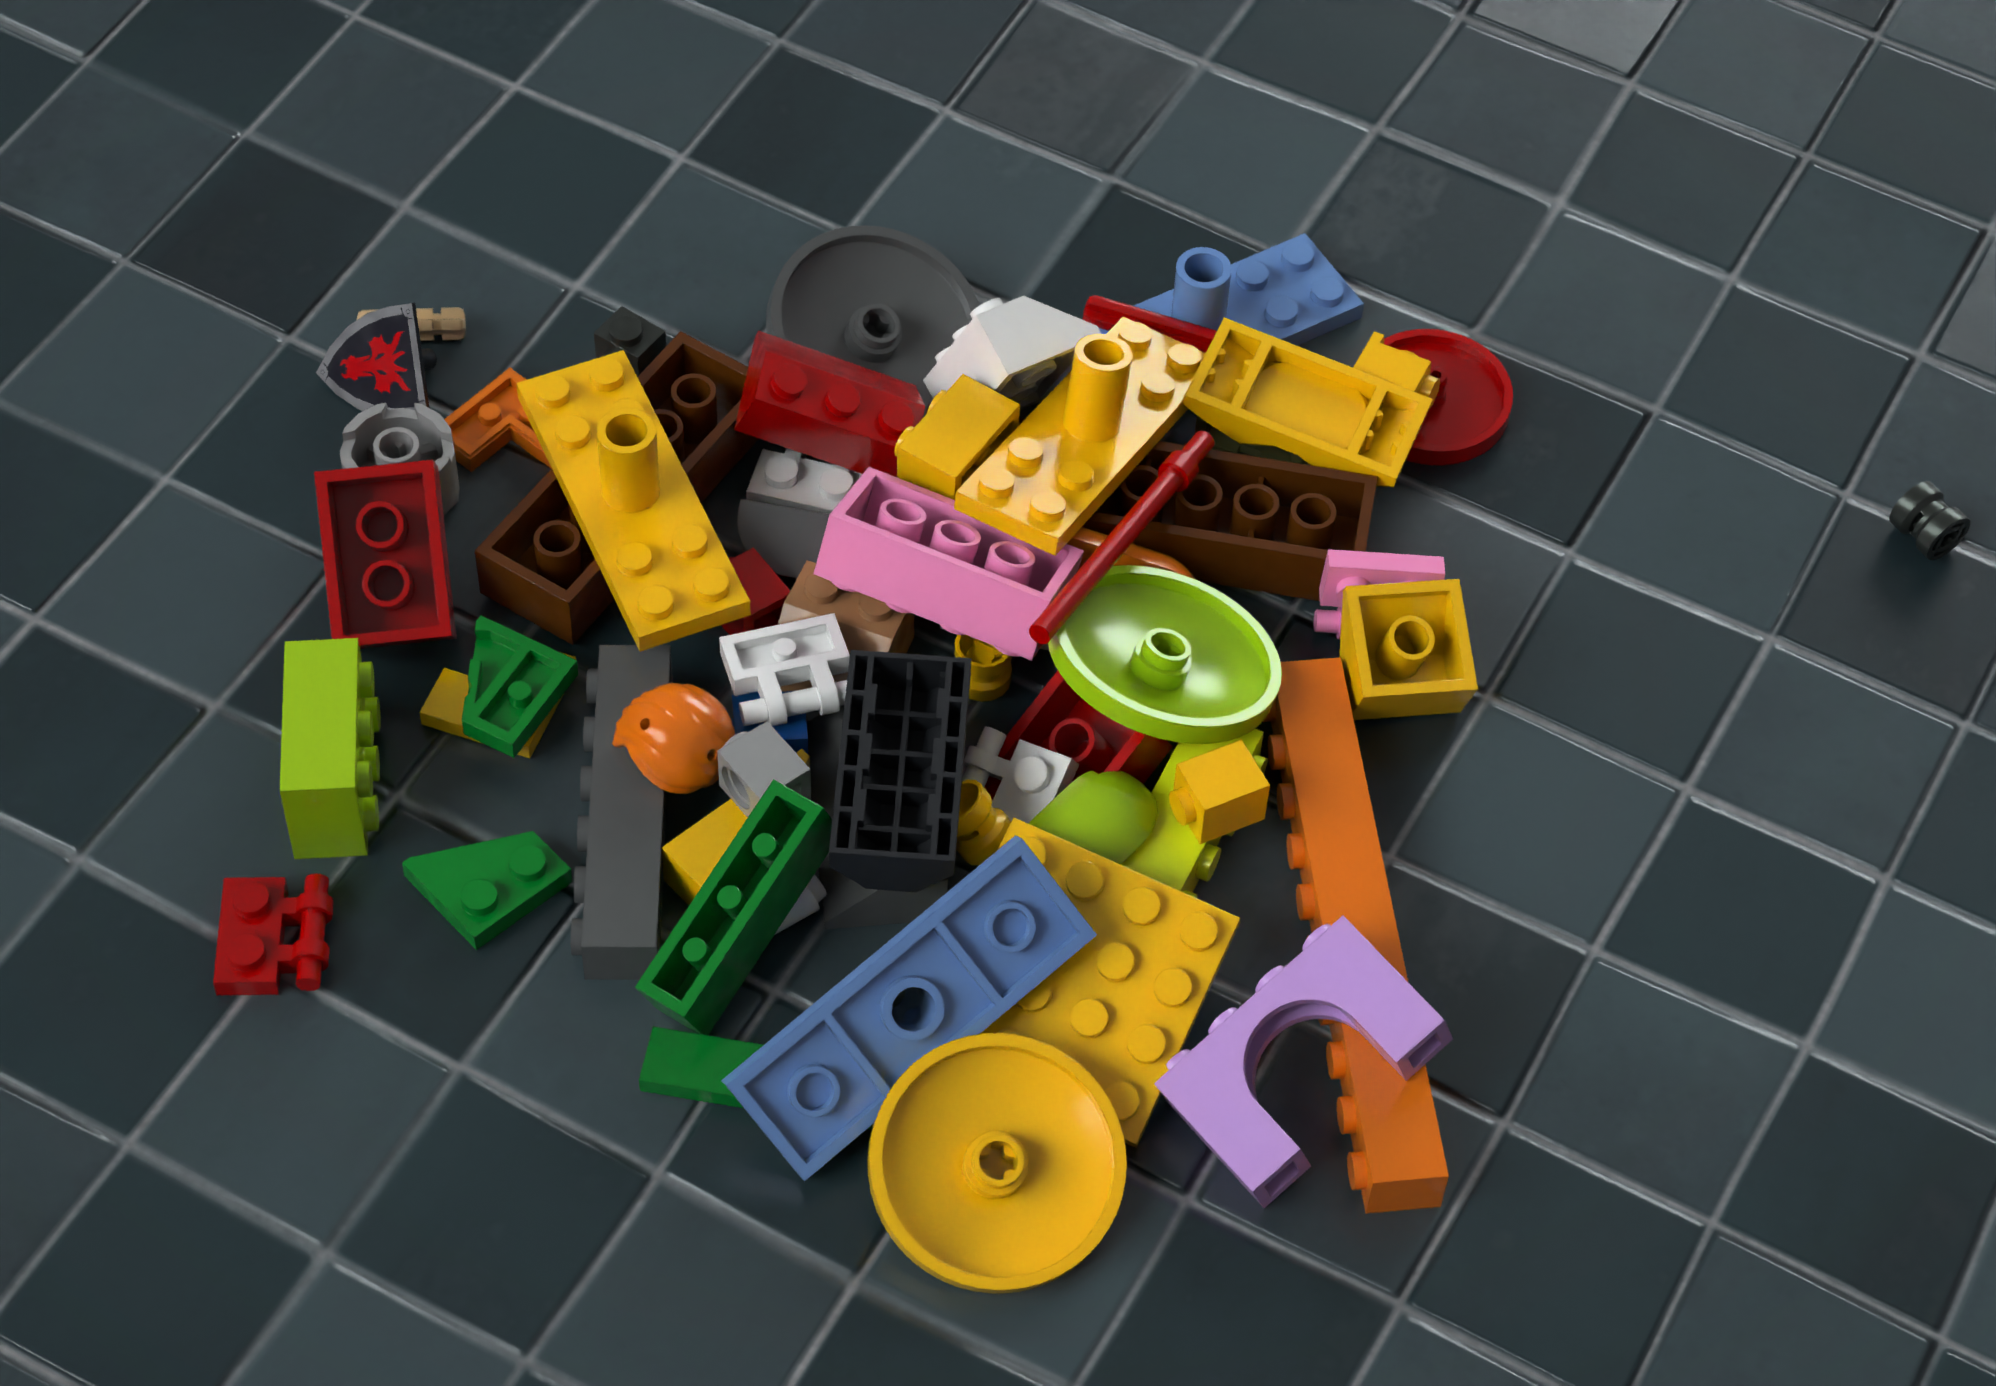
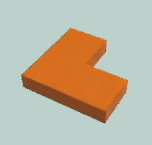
(492, 421)

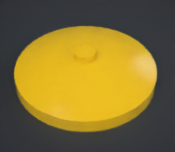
(996, 1163)

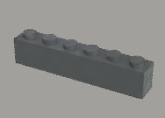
(623, 826)

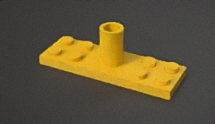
(1083, 436)
(633, 500)

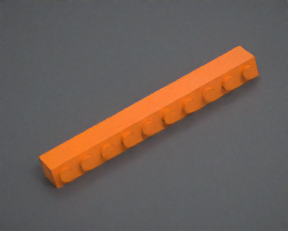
(1342, 872)

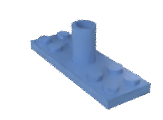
(1279, 291)
(961, 972)

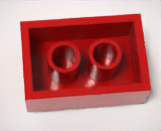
(385, 554)

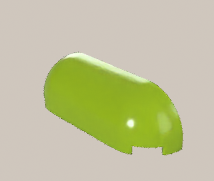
(1102, 814)

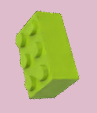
(329, 748)

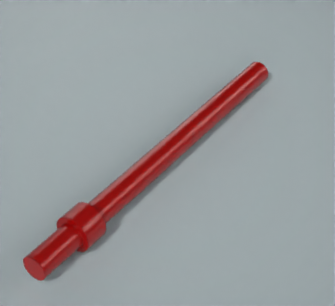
(1173, 476)

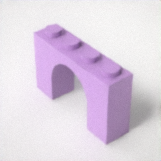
(1332, 979)

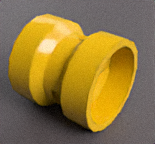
(989, 668)
(979, 824)

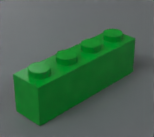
(738, 909)

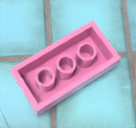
(940, 563)

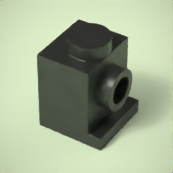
(633, 334)

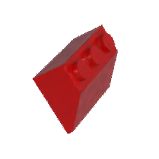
(825, 406)

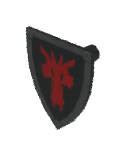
(380, 360)

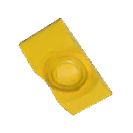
(1305, 404)

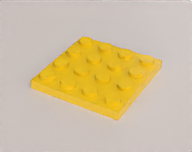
(1130, 990)

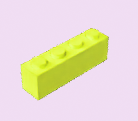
(1171, 850)

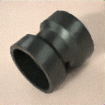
(1929, 520)

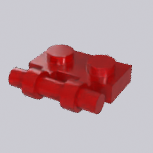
(253, 930)

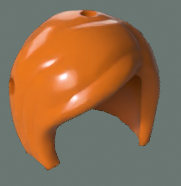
(675, 736)

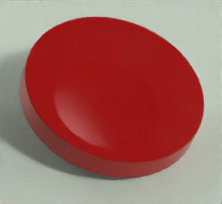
(1470, 401)

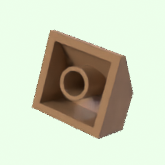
(863, 620)

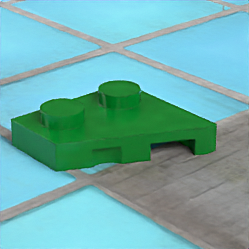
(511, 686)
(489, 882)

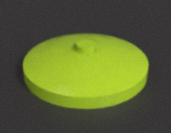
(1168, 657)

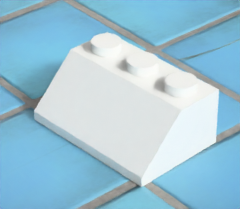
(1013, 349)

